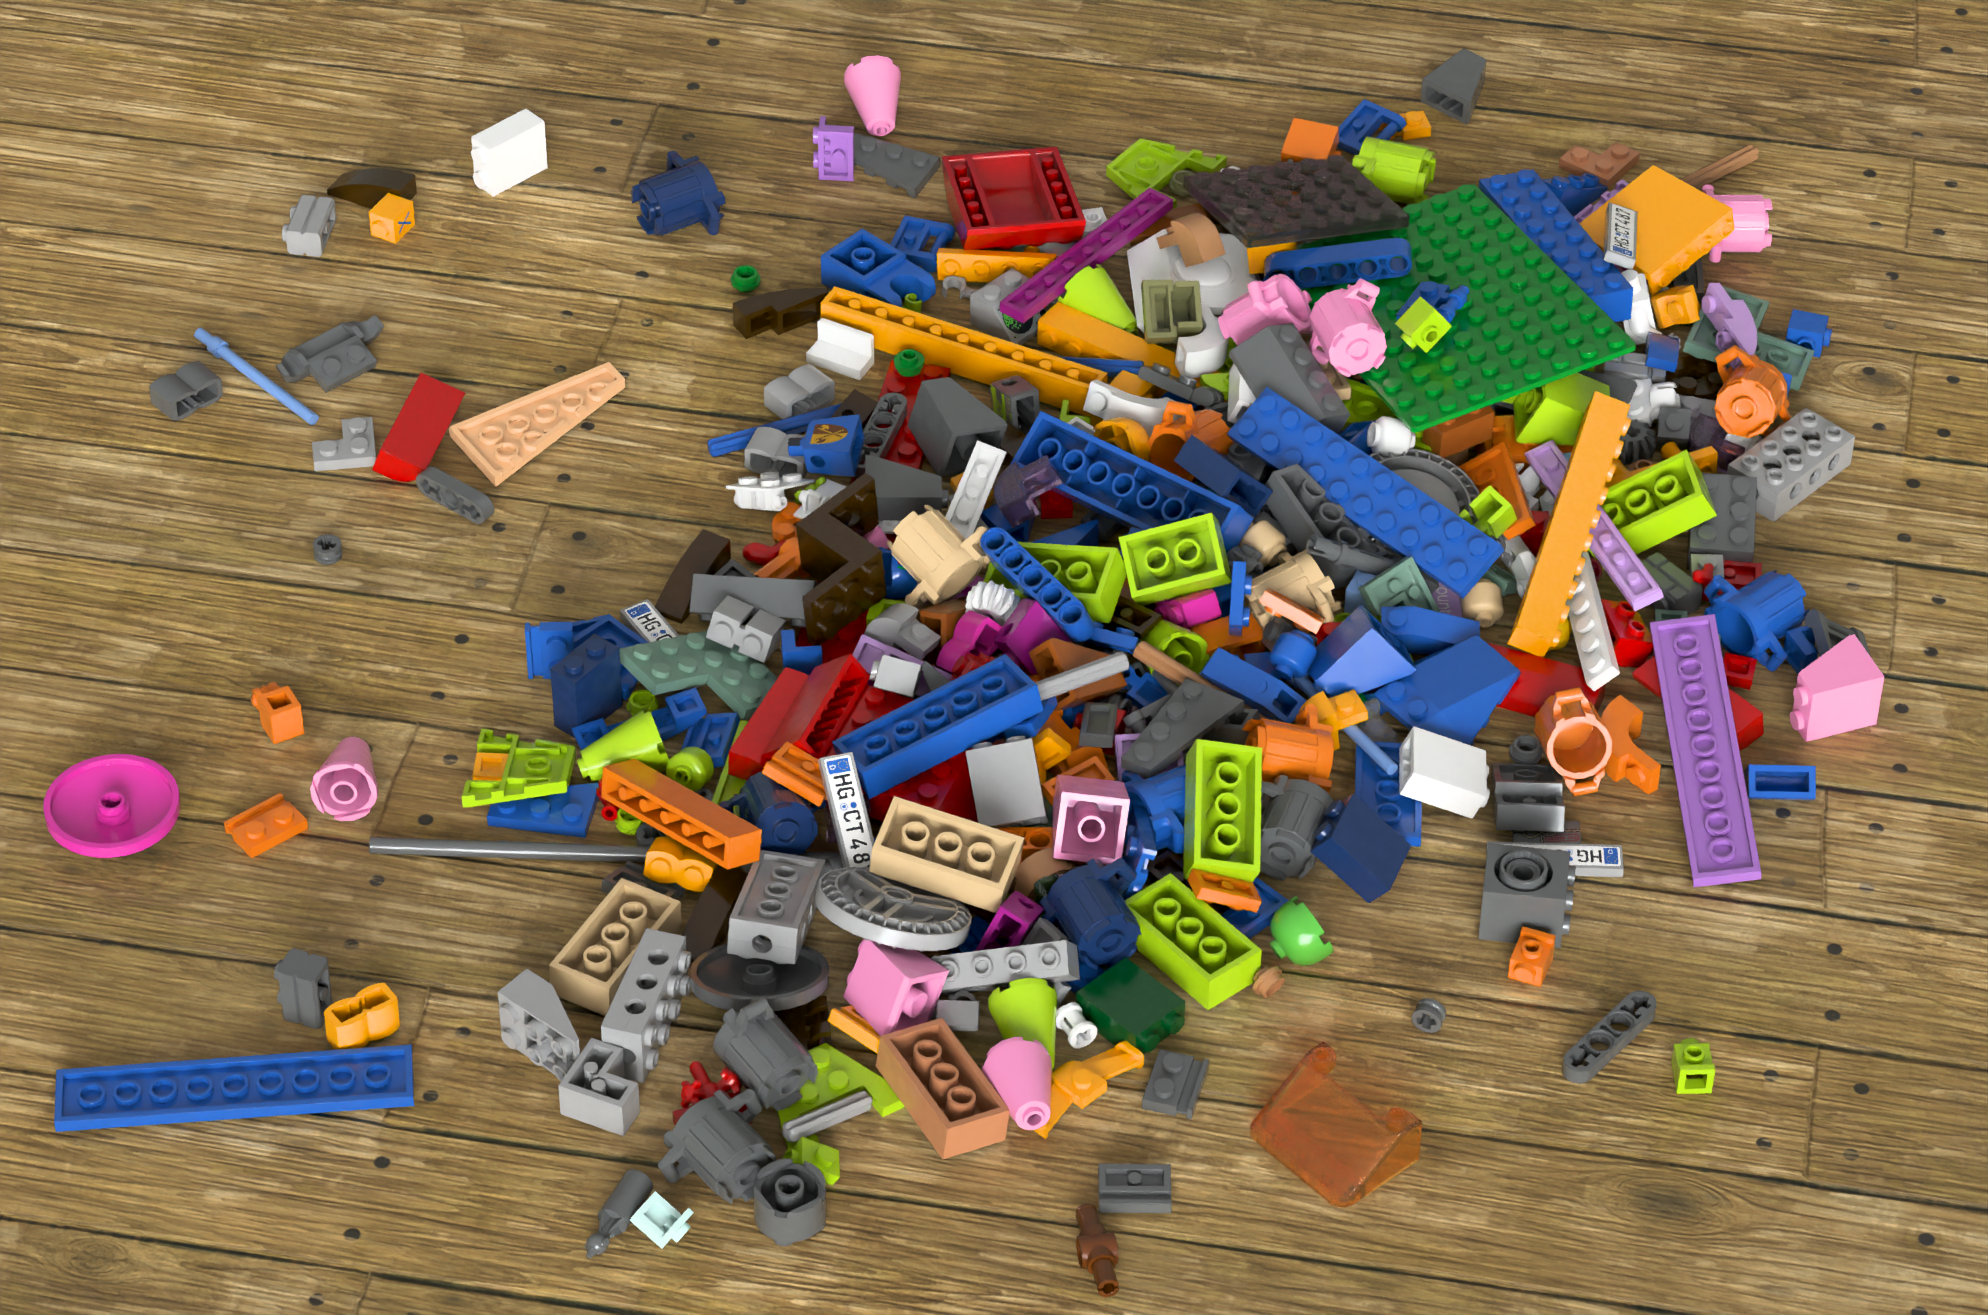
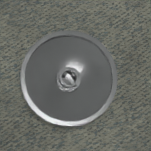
(731, 980)

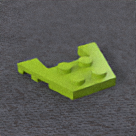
(1153, 164)
(528, 773)
(836, 1079)

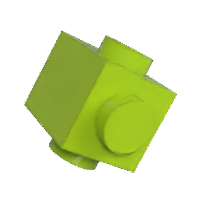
(1422, 325)

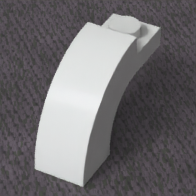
(1204, 351)
(1111, 402)

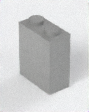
(1007, 784)

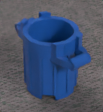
(1757, 615)
(1164, 802)

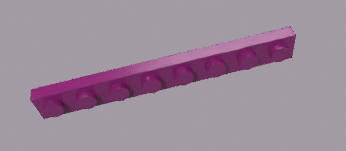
(1089, 251)

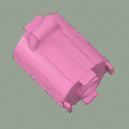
(1750, 224)
(1347, 329)

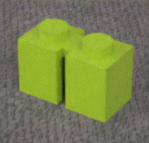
(1492, 513)

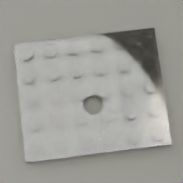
(1263, 212)

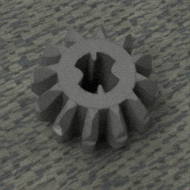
(1638, 443)

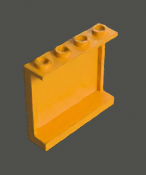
(1673, 224)

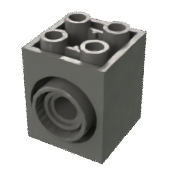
(1526, 890)

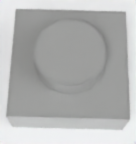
(1698, 560)

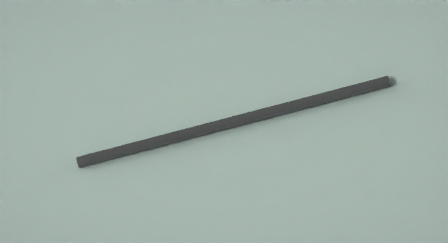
(521, 850)

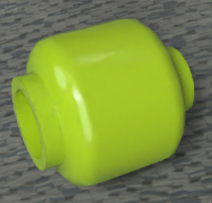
(691, 768)

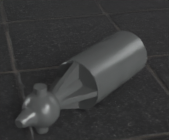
(618, 1209)

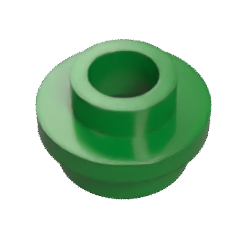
(745, 278)
(909, 362)

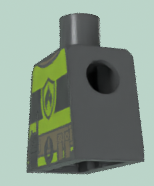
(1015, 401)

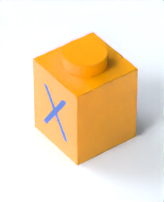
(391, 218)

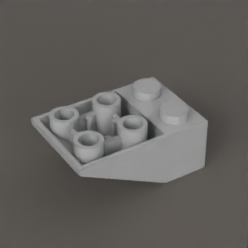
(537, 1023)

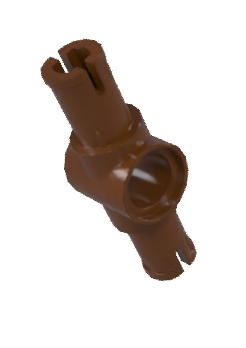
(1097, 1250)

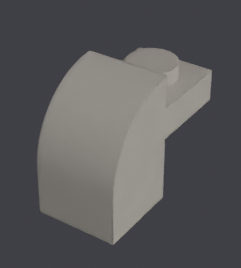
(901, 630)

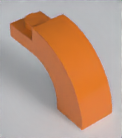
(1628, 760)

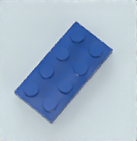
(1382, 794)

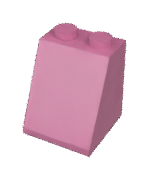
(1837, 692)
(1089, 819)
(894, 986)

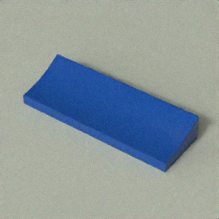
(940, 724)

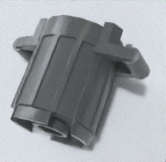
(1288, 825)
(764, 1054)
(718, 1145)

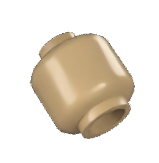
(1266, 540)
(1483, 603)

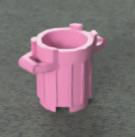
(1266, 304)

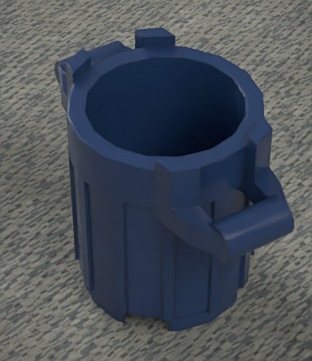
(679, 197)
(1093, 913)

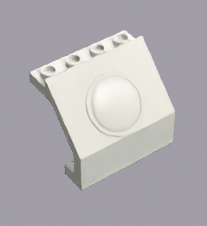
(1220, 278)

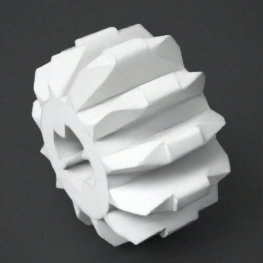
(992, 601)

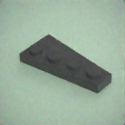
(895, 163)
(1182, 720)

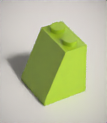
(1554, 410)

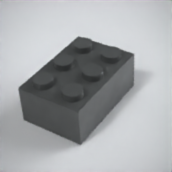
(1733, 528)

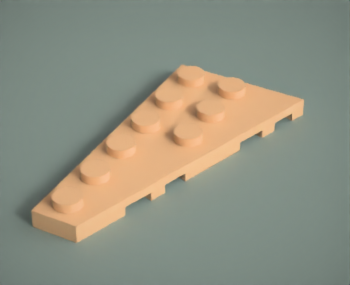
(520, 430)

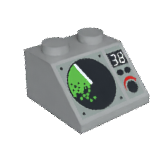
(986, 310)

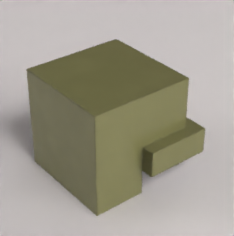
(1171, 310)

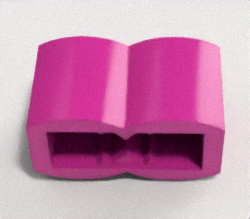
(1190, 608)
(972, 635)

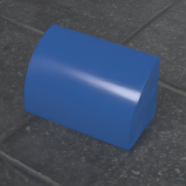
(1780, 782)

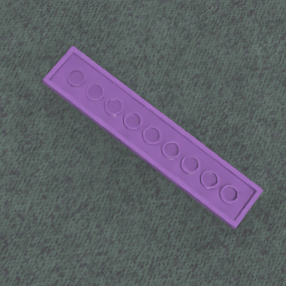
(1705, 751)

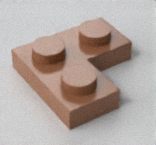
(1607, 167)

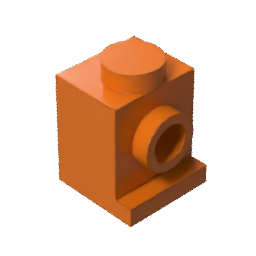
(1532, 956)

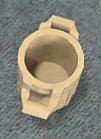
(936, 556)
(1297, 579)

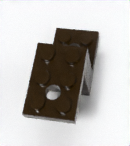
(841, 560)

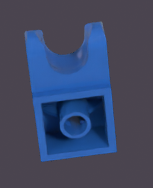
(874, 270)

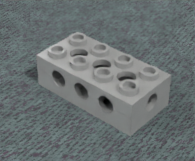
(1794, 461)
(775, 904)
(648, 1001)

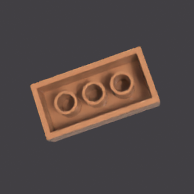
(942, 1088)

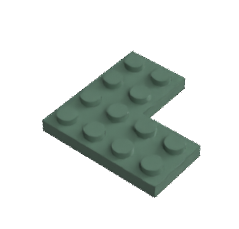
(1782, 354)
(697, 661)

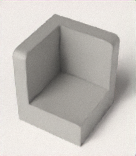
(959, 1014)

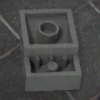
(1527, 797)

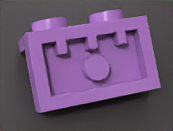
(834, 151)

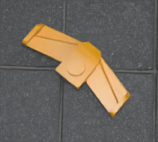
(1086, 1080)

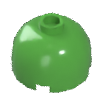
(1298, 935)

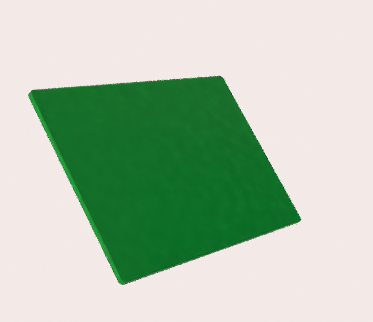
(1512, 334)

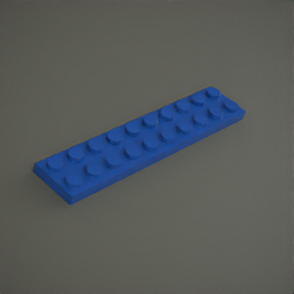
(1368, 492)
(234, 1088)

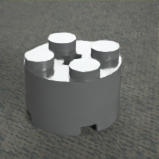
(789, 1201)

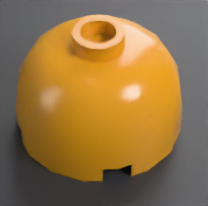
(1124, 434)

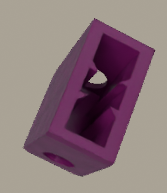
(1024, 631)
(1012, 921)

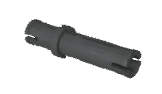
(1341, 553)

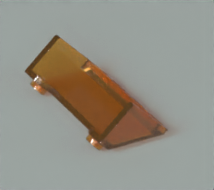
(1332, 1136)

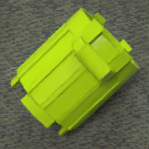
(1397, 168)

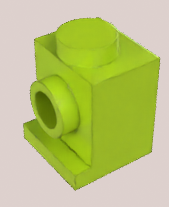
(1692, 1058)

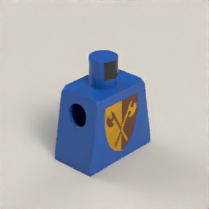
(830, 445)

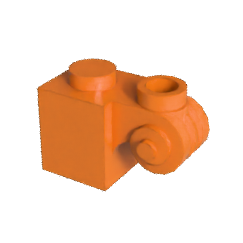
(278, 712)

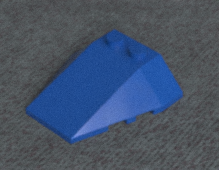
(1450, 690)

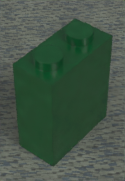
(1131, 1007)

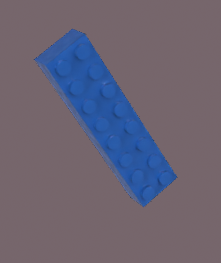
(1559, 235)
(1124, 484)

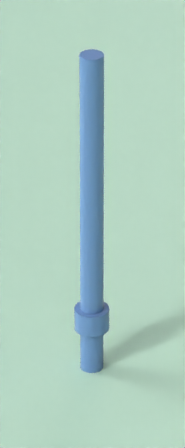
(221, 349)
(1352, 731)

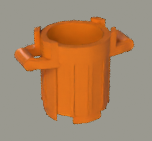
(1750, 395)
(1172, 435)
(1574, 739)
(1294, 750)

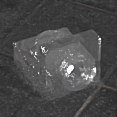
(1375, 726)

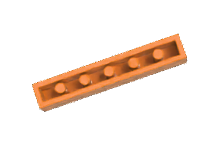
(681, 813)

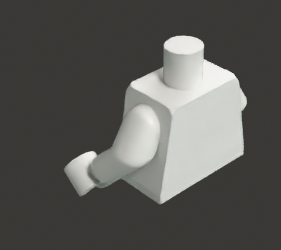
(1642, 314)

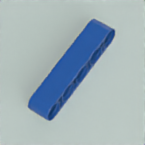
(1349, 255)
(1037, 584)

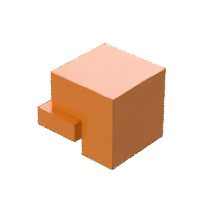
(1310, 140)

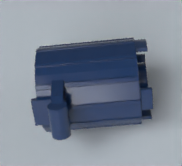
(780, 813)

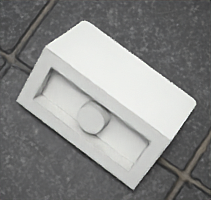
(842, 349)

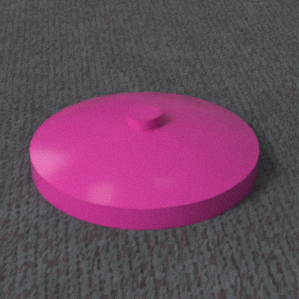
(111, 805)

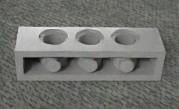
(997, 967)

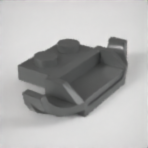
(334, 355)

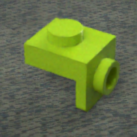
(818, 1154)

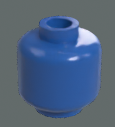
(1292, 654)

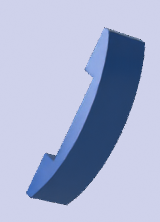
(679, 714)

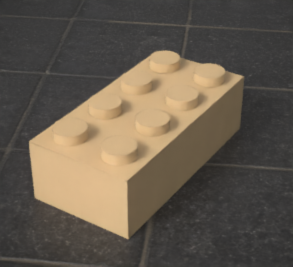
(946, 854)
(603, 947)

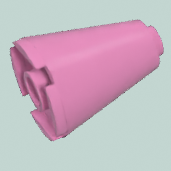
(875, 92)
(346, 781)
(1022, 1078)

